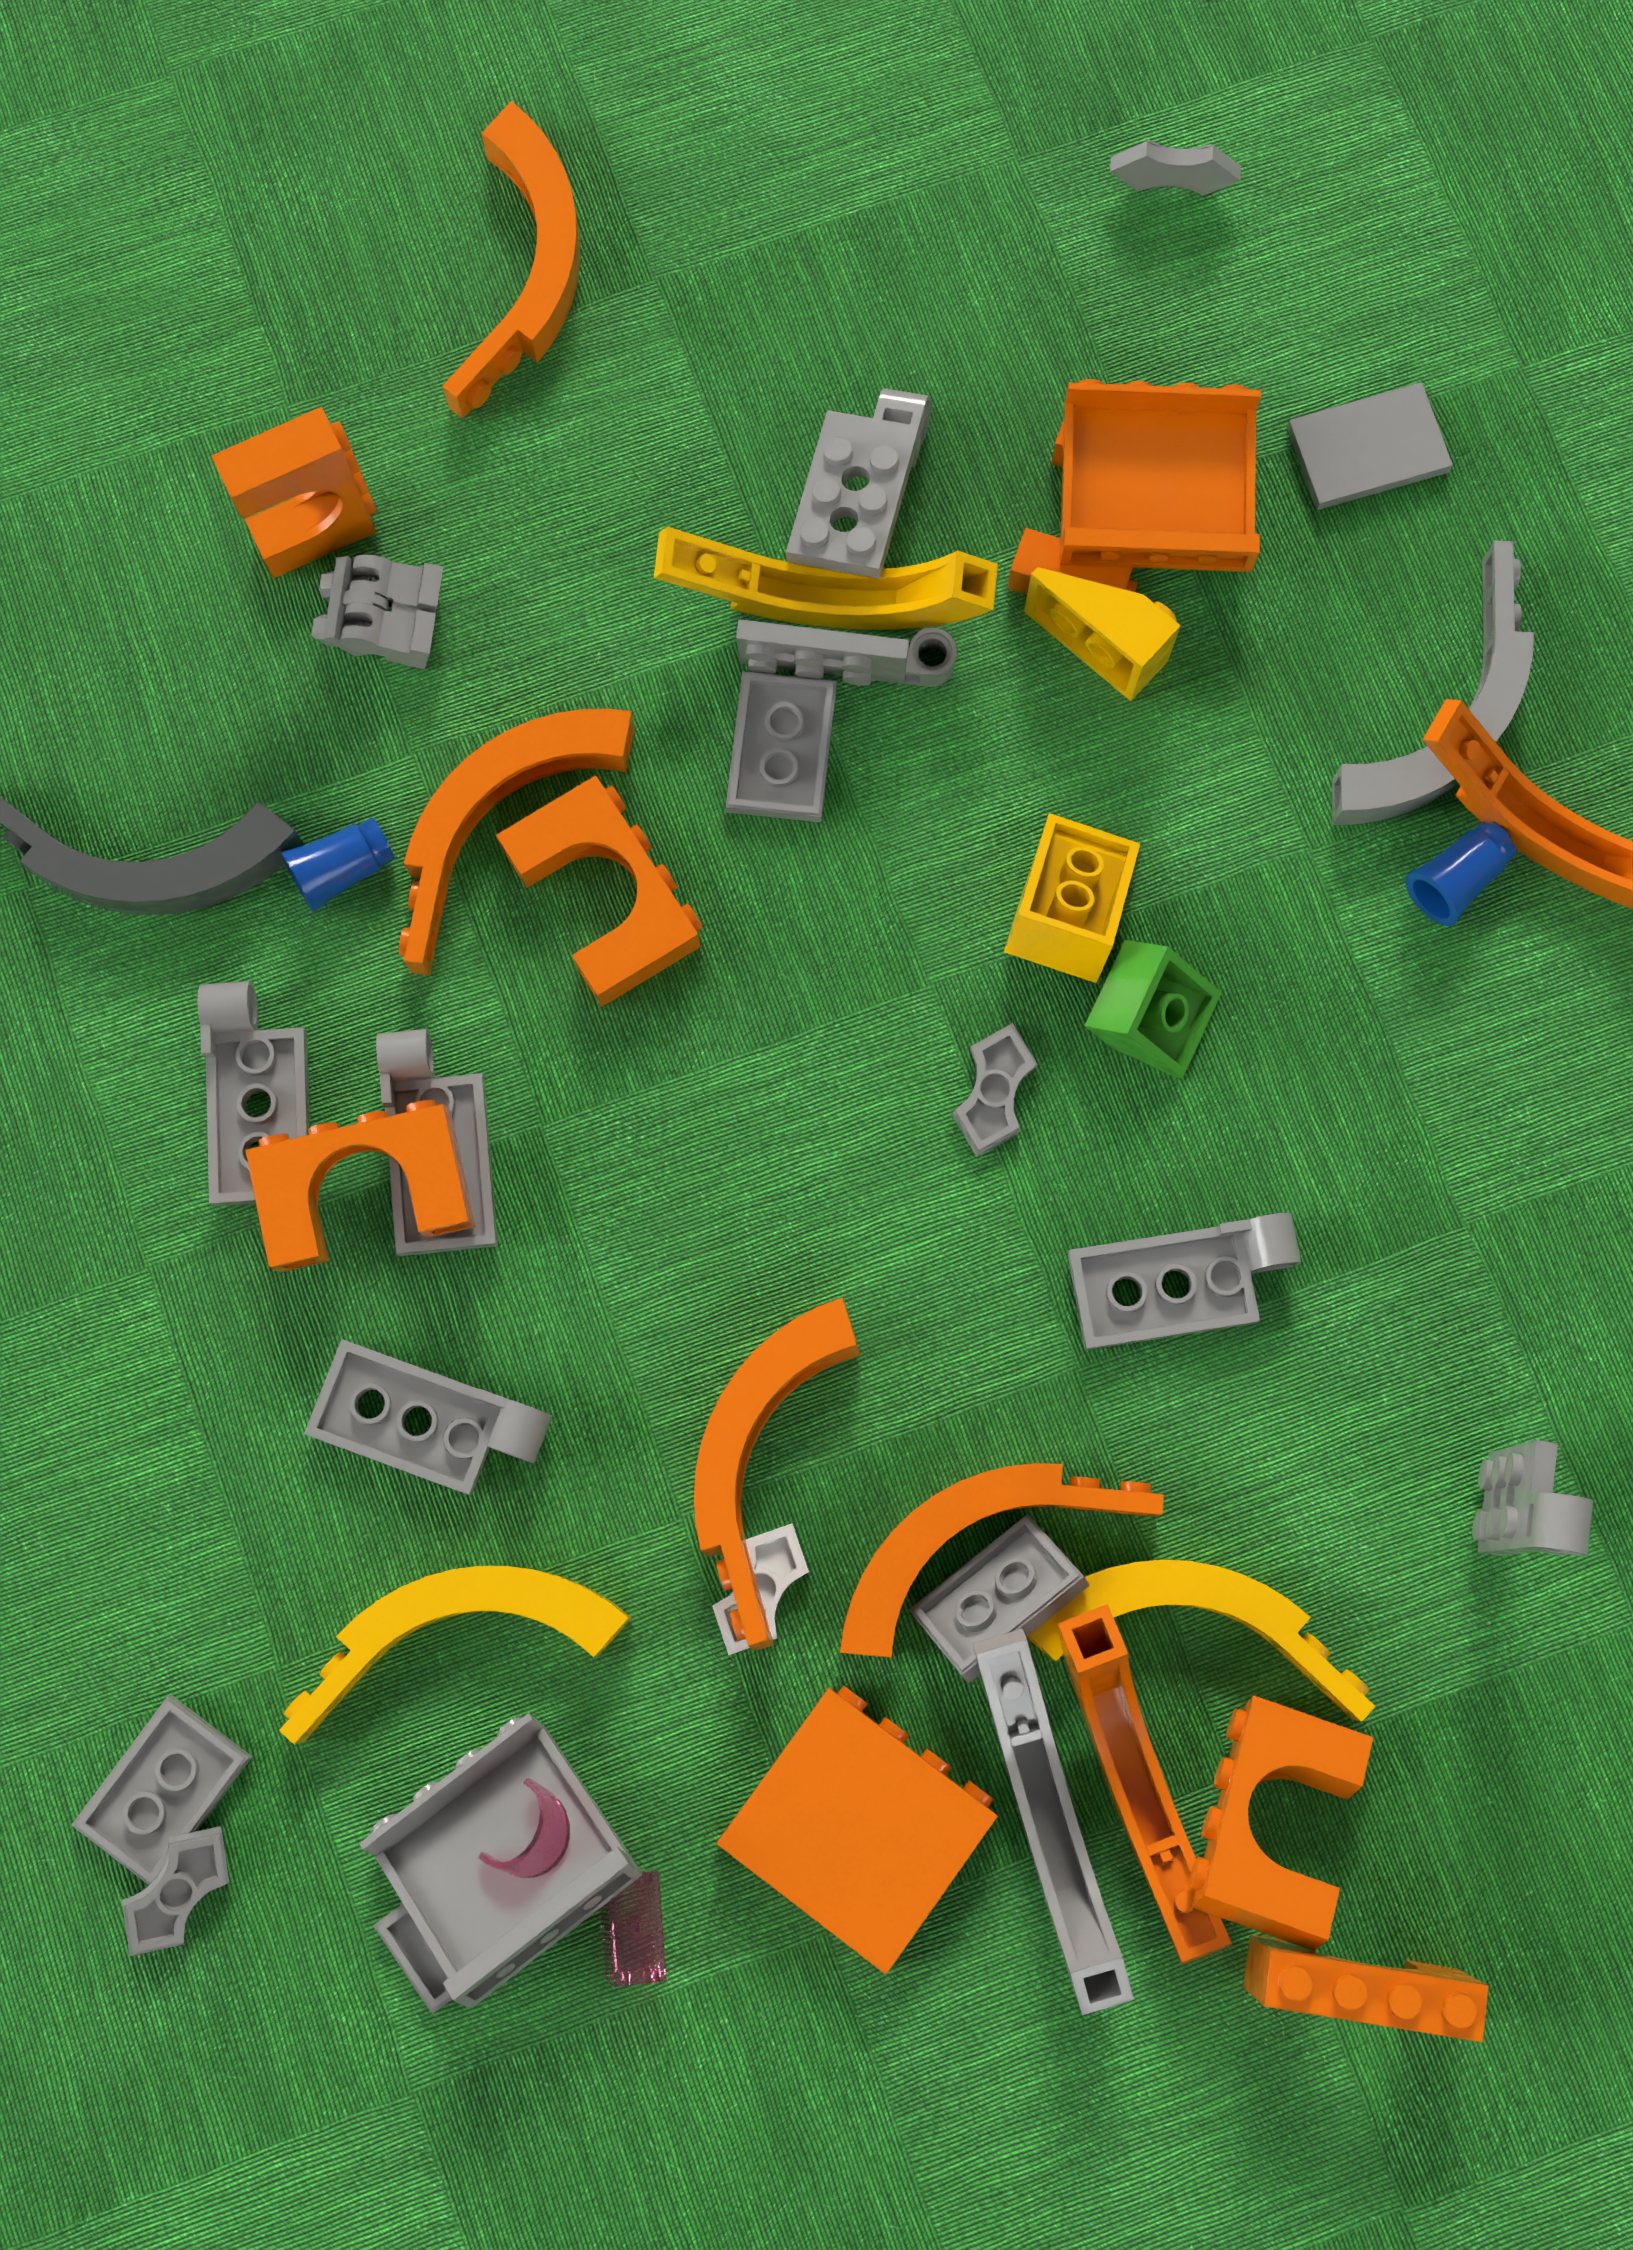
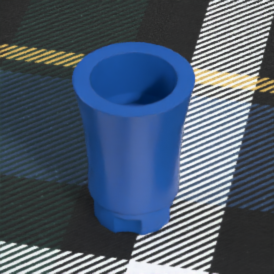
(337, 862)
(1460, 873)

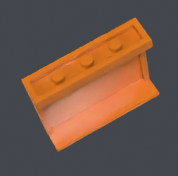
(1159, 476)
(859, 1827)

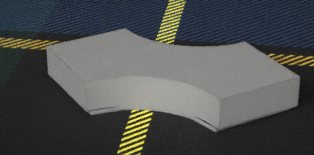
(1194, 169)
(988, 1113)
(159, 1912)

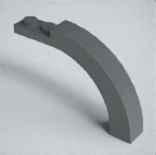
(163, 886)

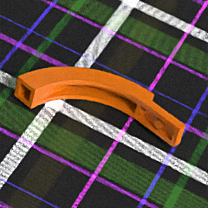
(540, 312)
(480, 782)
(1535, 822)
(744, 1407)
(896, 1563)
(1120, 1739)

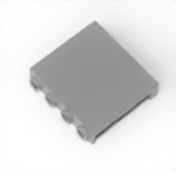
(476, 1916)

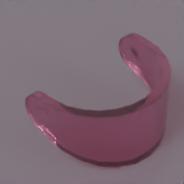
(548, 1842)

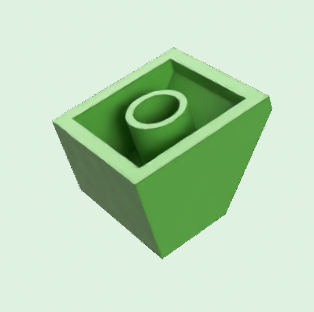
(1153, 1007)

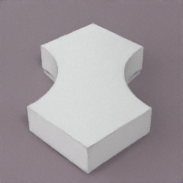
(776, 1564)

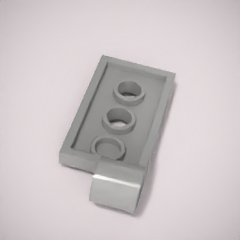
(864, 447)
(844, 654)
(237, 1066)
(408, 1077)
(1212, 1259)
(462, 1425)
(1522, 1510)

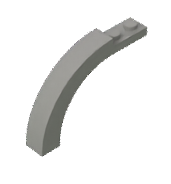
(1406, 783)
(1051, 1823)

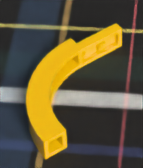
(903, 597)
(1218, 1591)
(526, 1592)

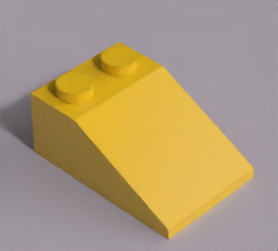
(1104, 626)
(1073, 898)

